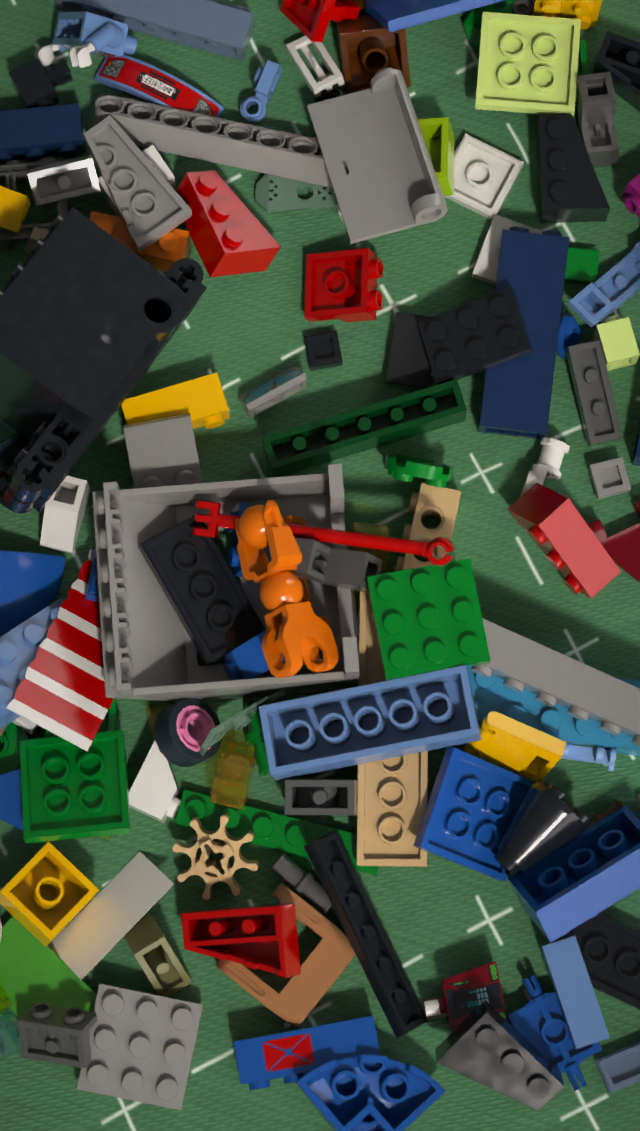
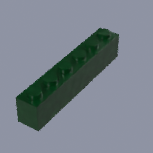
(364, 428)

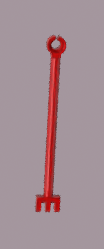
(215, 519)

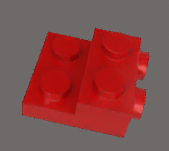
(343, 285)

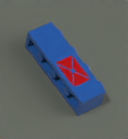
(302, 1050)

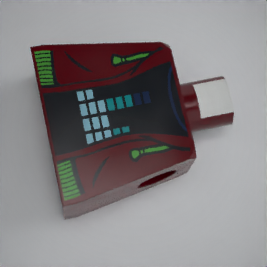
(465, 993)

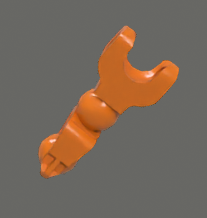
(291, 625)

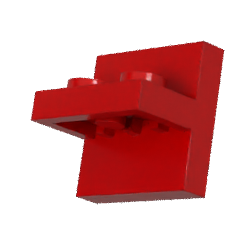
(314, 15)

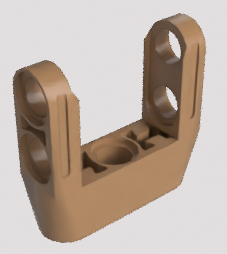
(317, 971)

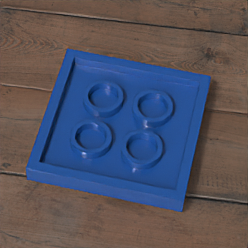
(470, 812)

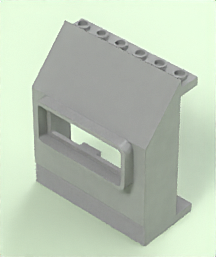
(142, 636)

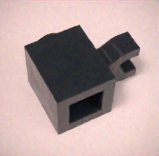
(38, 86)

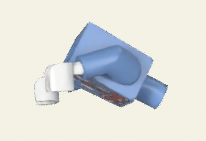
(86, 35)

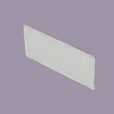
(110, 915)

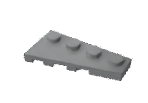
(138, 189)

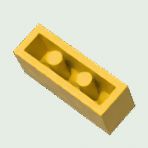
(199, 397)

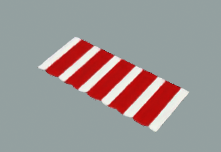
(66, 679)

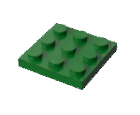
(428, 619)
(74, 790)

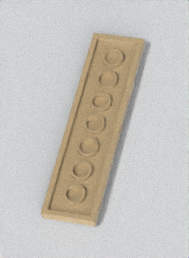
(389, 790)

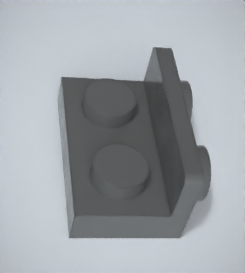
(56, 1034)

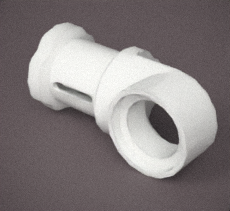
(548, 463)

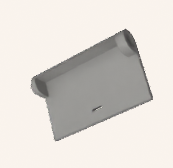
(386, 157)

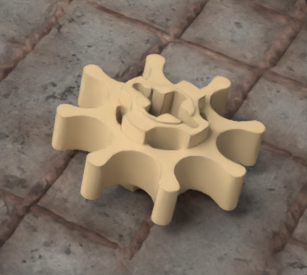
(213, 870)

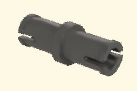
(302, 882)

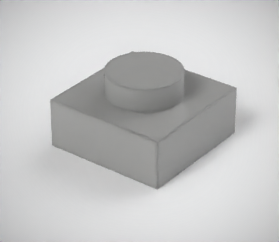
(609, 478)

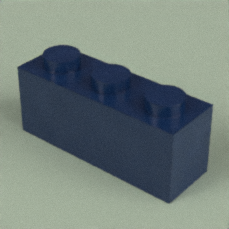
(41, 133)

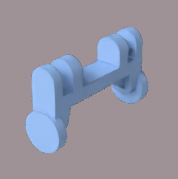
(590, 754)

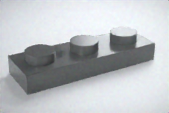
(593, 392)

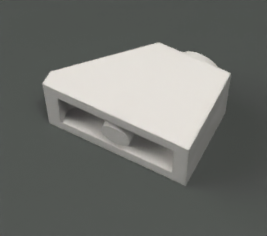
(155, 788)

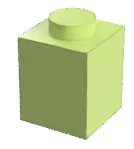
(617, 342)

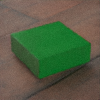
(581, 266)

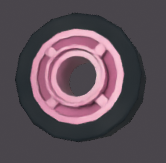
(183, 729)

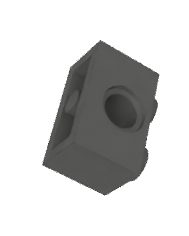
(321, 796)

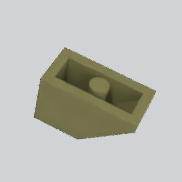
(156, 956)

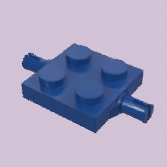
(546, 1029)

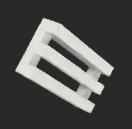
(325, 82)

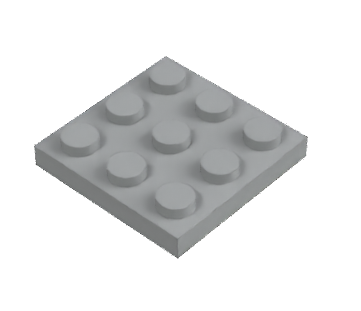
(141, 1046)

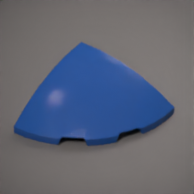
(27, 585)
(369, 1093)

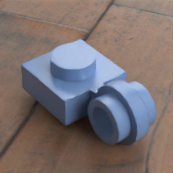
(266, 83)

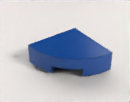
(568, 335)

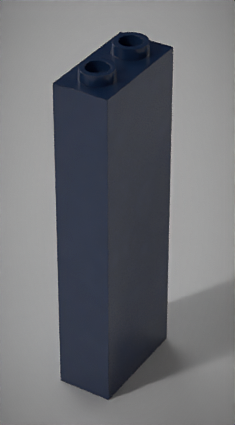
(520, 390)

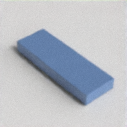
(574, 992)

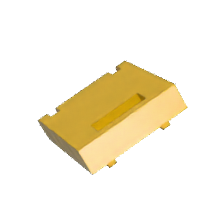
(516, 747)

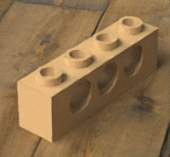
(430, 501)

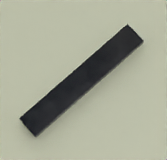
(365, 934)

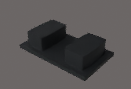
(408, 355)

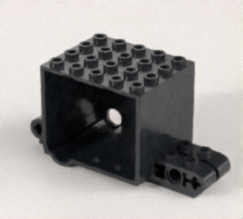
(75, 343)

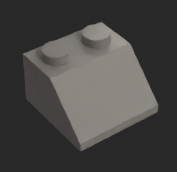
(163, 452)

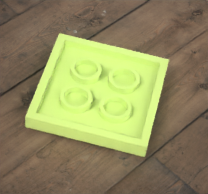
(528, 64)

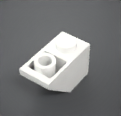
(65, 514)

